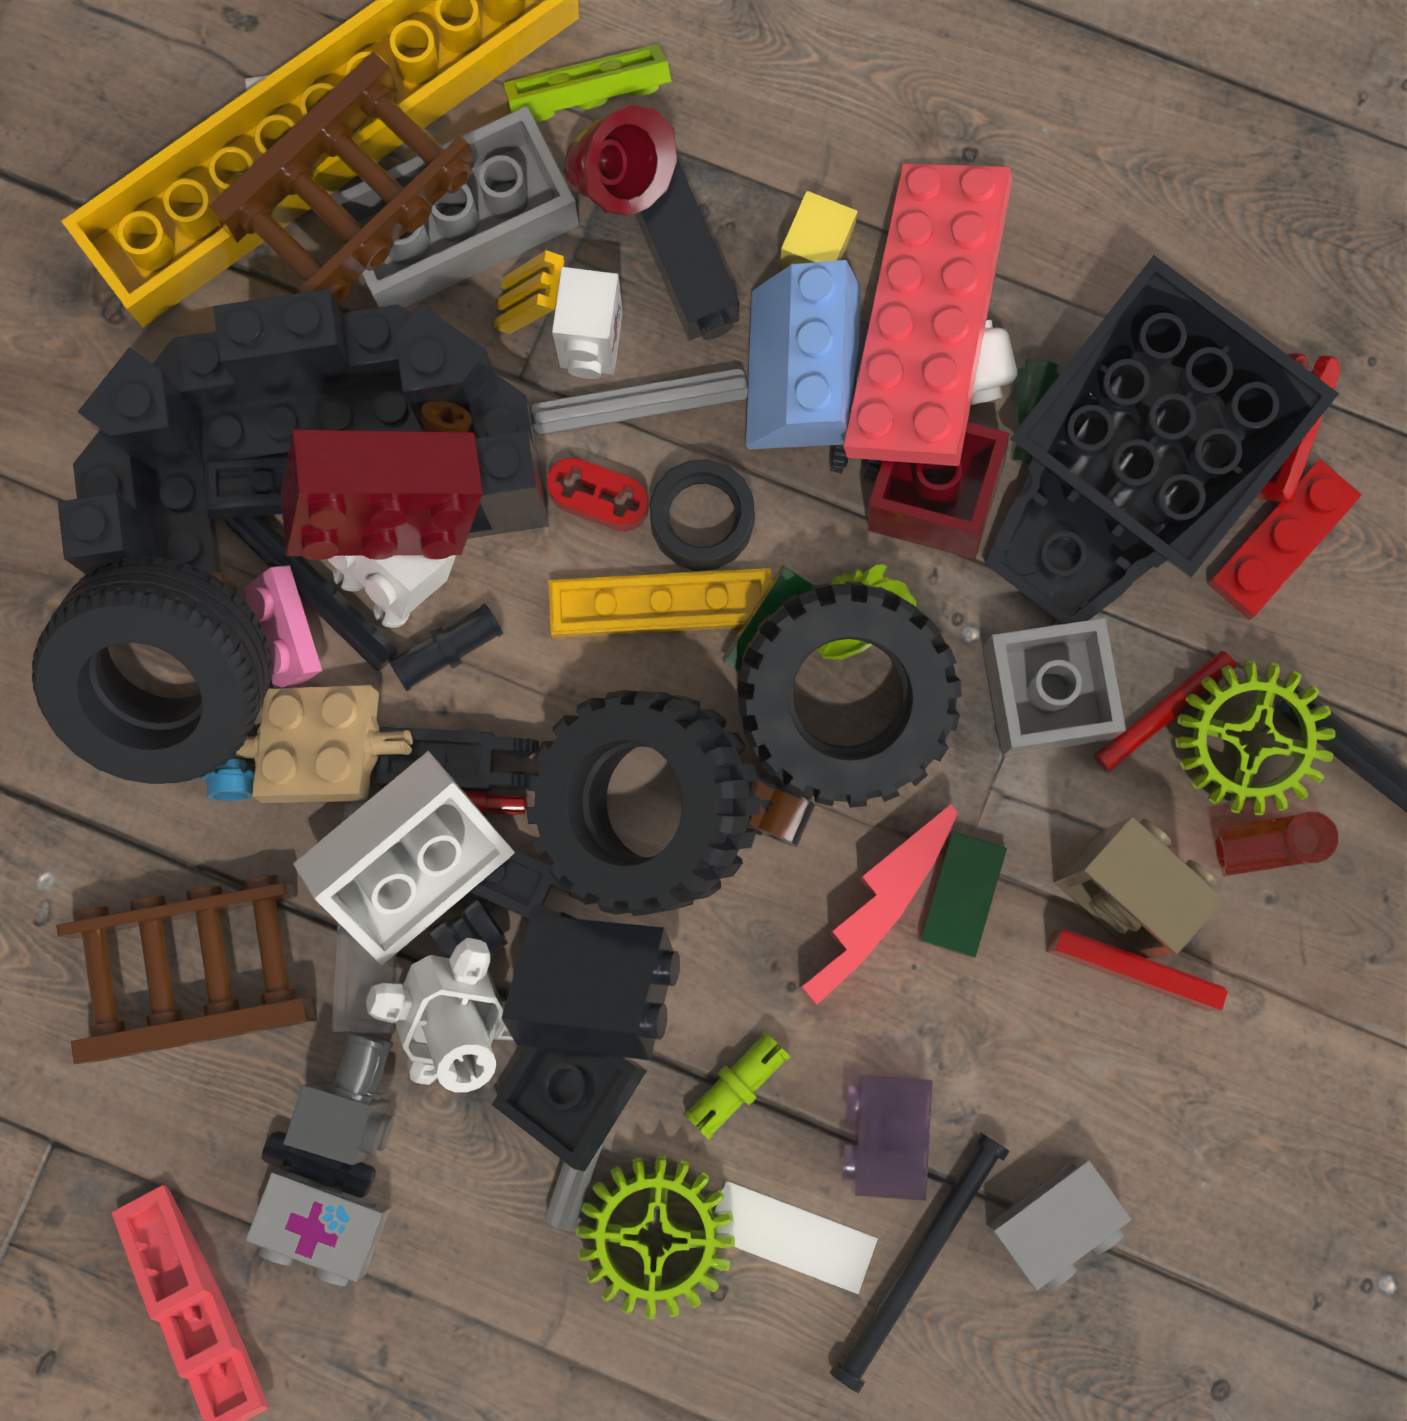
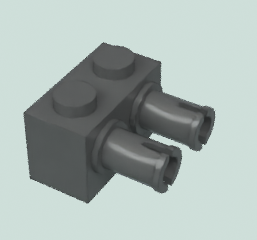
(346, 1116)

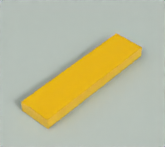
(655, 602)

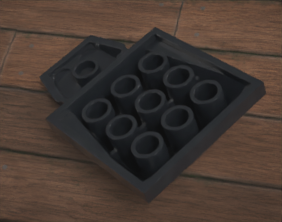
(1149, 446)

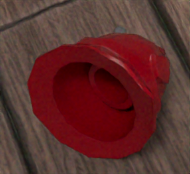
(623, 160)

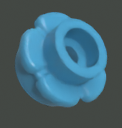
(230, 782)

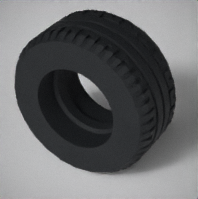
(123, 726)

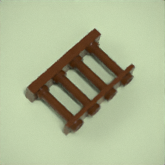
(329, 132)
(222, 1014)

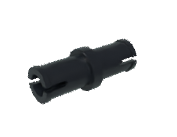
(445, 647)

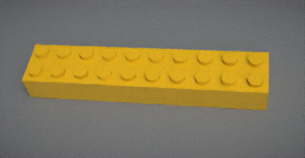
(155, 227)

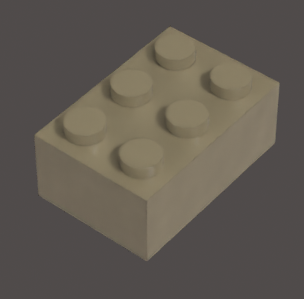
(1141, 888)

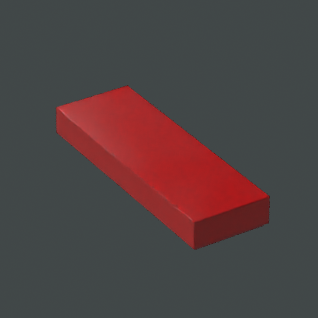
(1137, 970)

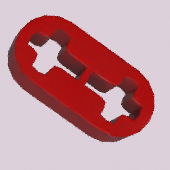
(601, 482)

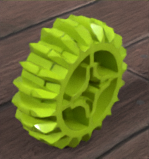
(1261, 711)
(683, 1237)

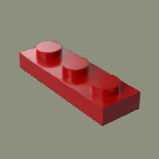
(1284, 540)

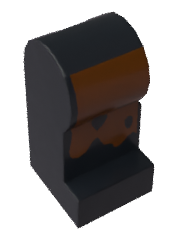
(781, 814)

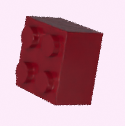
(941, 503)

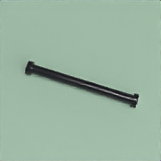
(918, 1263)

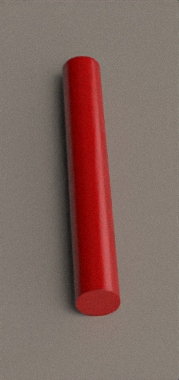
(1161, 713)

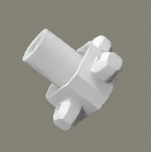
(446, 1017)

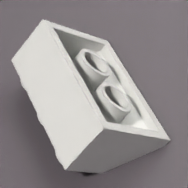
(403, 859)

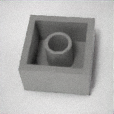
(1054, 687)

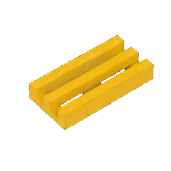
(527, 283)

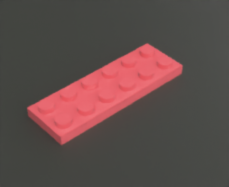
(929, 314)

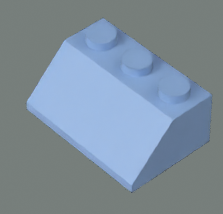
(803, 356)

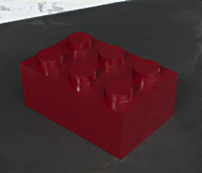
(379, 493)

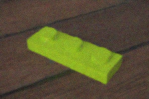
(590, 82)

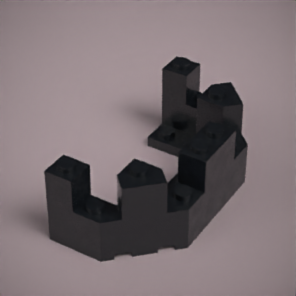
(244, 392)

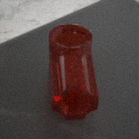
(1271, 843)

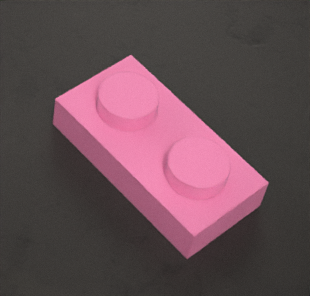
(281, 615)

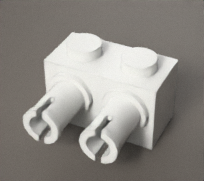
(392, 583)

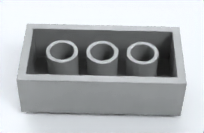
(501, 211)

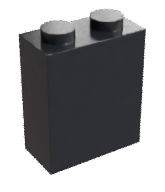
(591, 987)

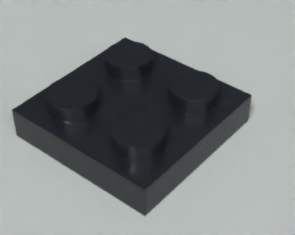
(568, 1099)

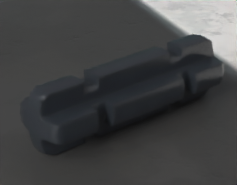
(354, 1179)

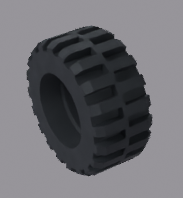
(897, 753)
(575, 817)

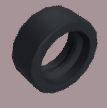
(710, 473)

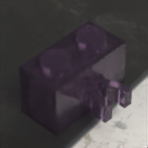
(889, 1136)

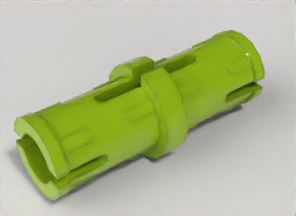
(737, 1085)

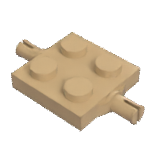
(319, 744)

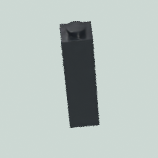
(689, 261)

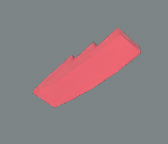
(892, 887)
(189, 1308)

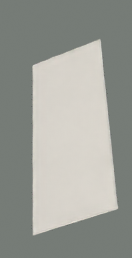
(796, 1238)

